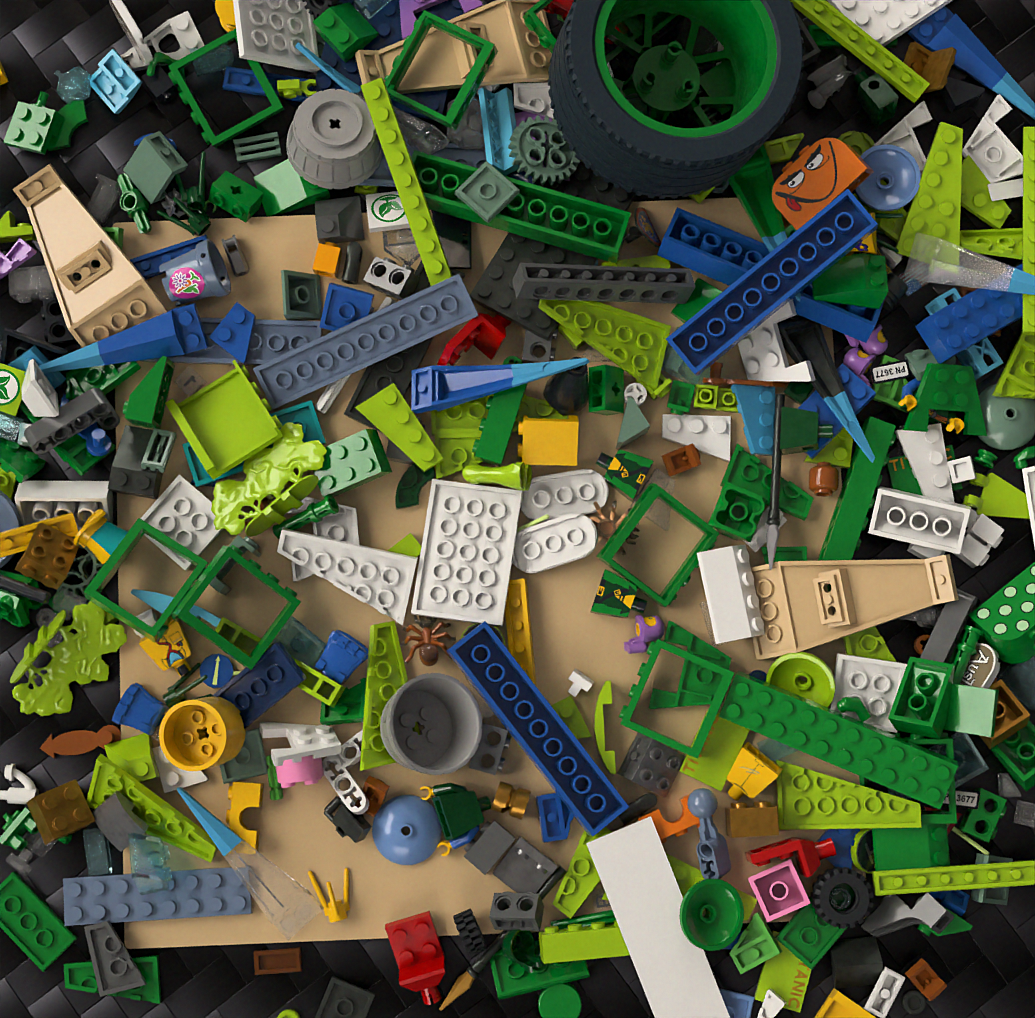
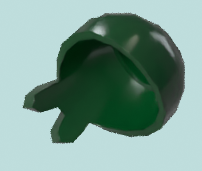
(520, 949)

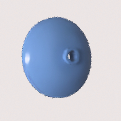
(895, 167)
(423, 825)

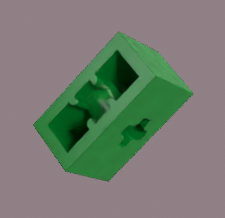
(235, 196)
(606, 390)

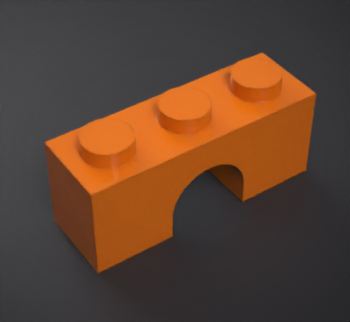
(677, 827)

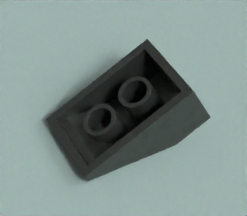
(126, 470)

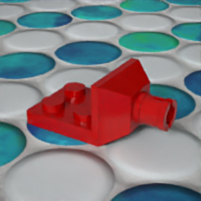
(482, 332)
(806, 853)
(418, 954)

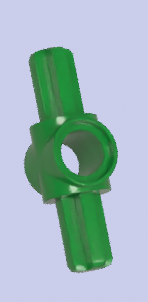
(141, 206)

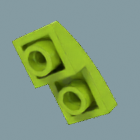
(715, 398)

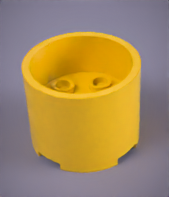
(186, 741)

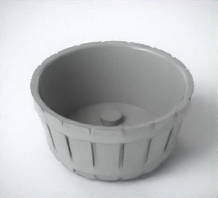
(334, 155)
(449, 722)

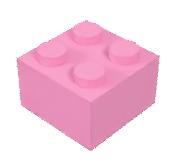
(779, 890)

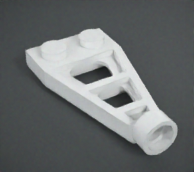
(180, 26)

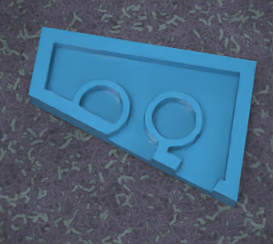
(758, 415)

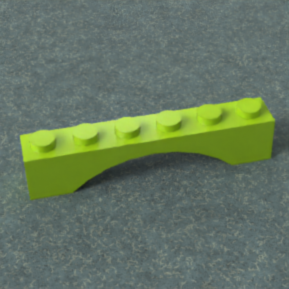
(315, 684)

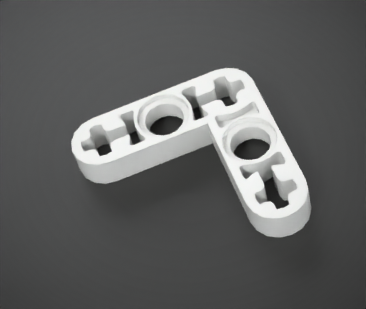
(343, 765)

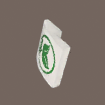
(385, 212)

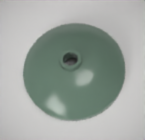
(1001, 430)

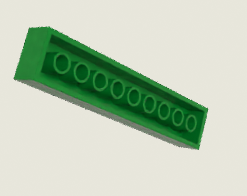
(533, 213)
(839, 739)

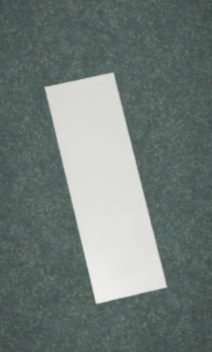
(647, 912)

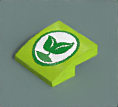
(10, 389)

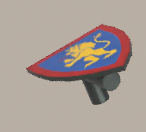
(643, 228)

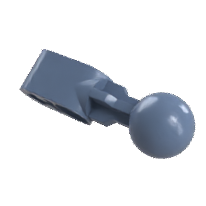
(712, 848)

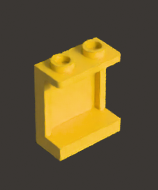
(548, 441)
(840, 1006)

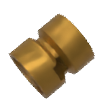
(511, 800)

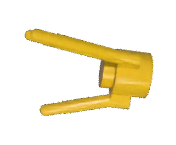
(335, 909)

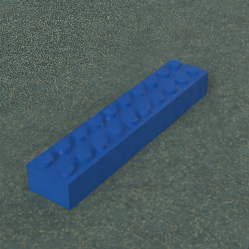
(729, 255)
(772, 282)
(537, 728)

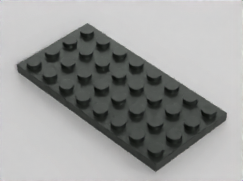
(495, 286)

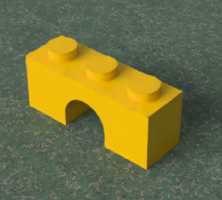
(244, 796)

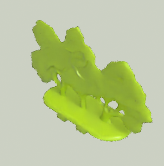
(266, 476)
(72, 660)

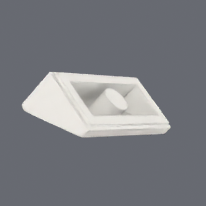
(884, 993)

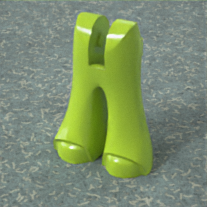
(513, 476)

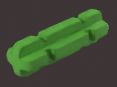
(276, 792)

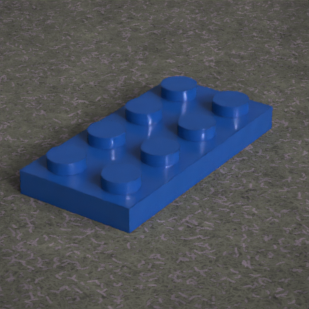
(858, 394)

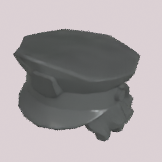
(828, 80)

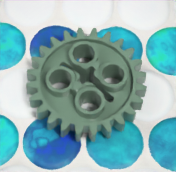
(525, 147)

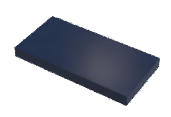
(264, 685)

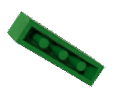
(498, 425)

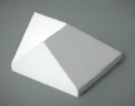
(39, 393)

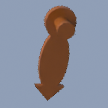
(716, 380)
(80, 741)

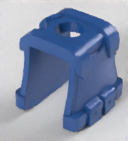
(341, 656)
(139, 710)

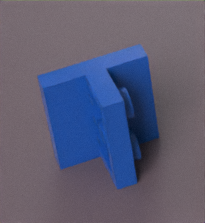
(345, 306)

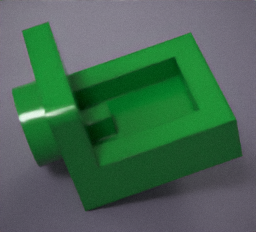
(680, 397)

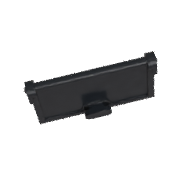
(455, 245)

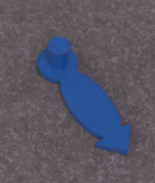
(96, 440)

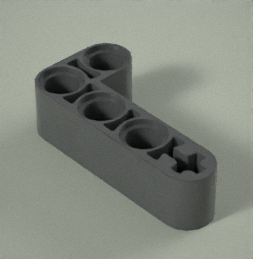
(72, 418)
(950, 627)

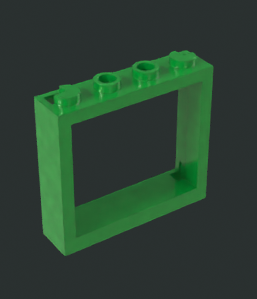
(548, 41)
(471, 84)
(197, 114)
(116, 559)
(682, 575)
(204, 580)
(636, 691)
(942, 816)

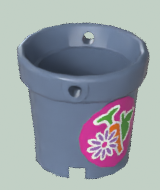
(196, 275)

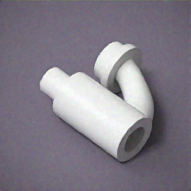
(18, 795)

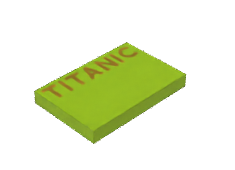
(717, 753)
(785, 976)

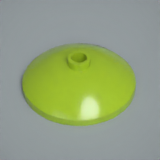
(820, 681)

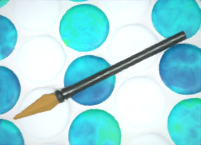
(465, 980)

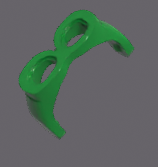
(161, 58)

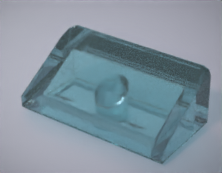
(97, 852)

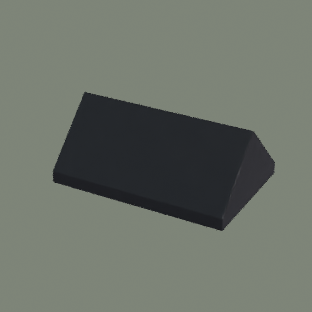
(17, 343)

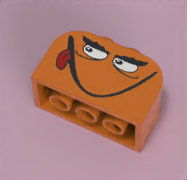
(817, 179)

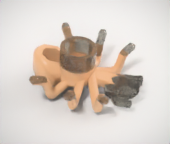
(607, 527)

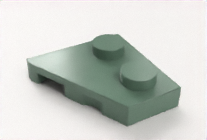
(918, 361)

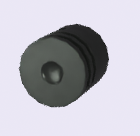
(896, 290)

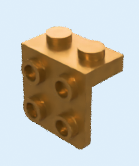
(930, 65)
(48, 556)

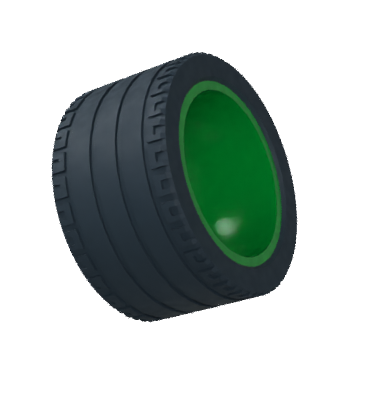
(640, 149)

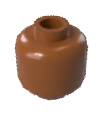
(823, 479)

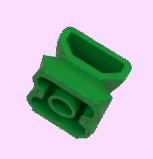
(737, 512)
(16, 607)

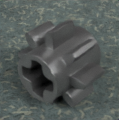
(170, 206)

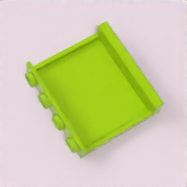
(226, 421)

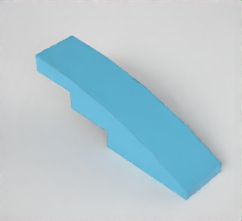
(161, 602)

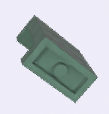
(154, 166)
(242, 544)

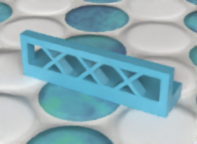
(503, 123)
(974, 355)

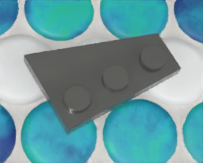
(111, 960)

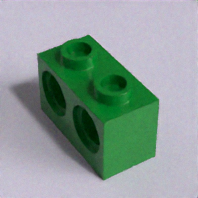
(989, 818)

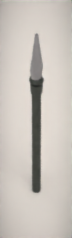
(774, 513)

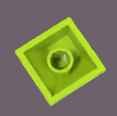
(134, 756)

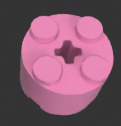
(308, 770)

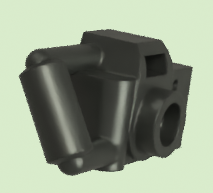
(347, 822)

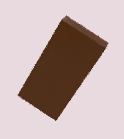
(277, 961)

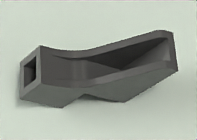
(896, 914)

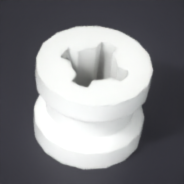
(637, 392)

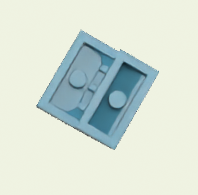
(115, 82)

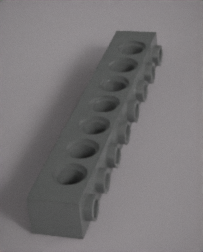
(603, 283)

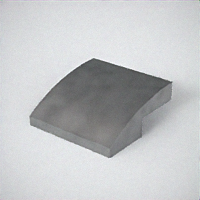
(117, 820)

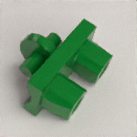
(15, 828)

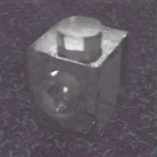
(68, 600)

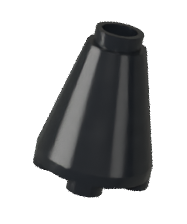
(568, 390)

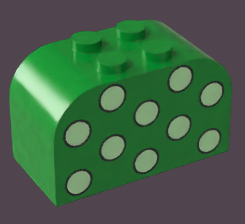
(1010, 619)

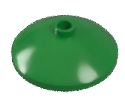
(722, 917)

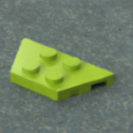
(1019, 373)

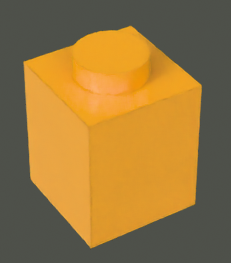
(327, 260)

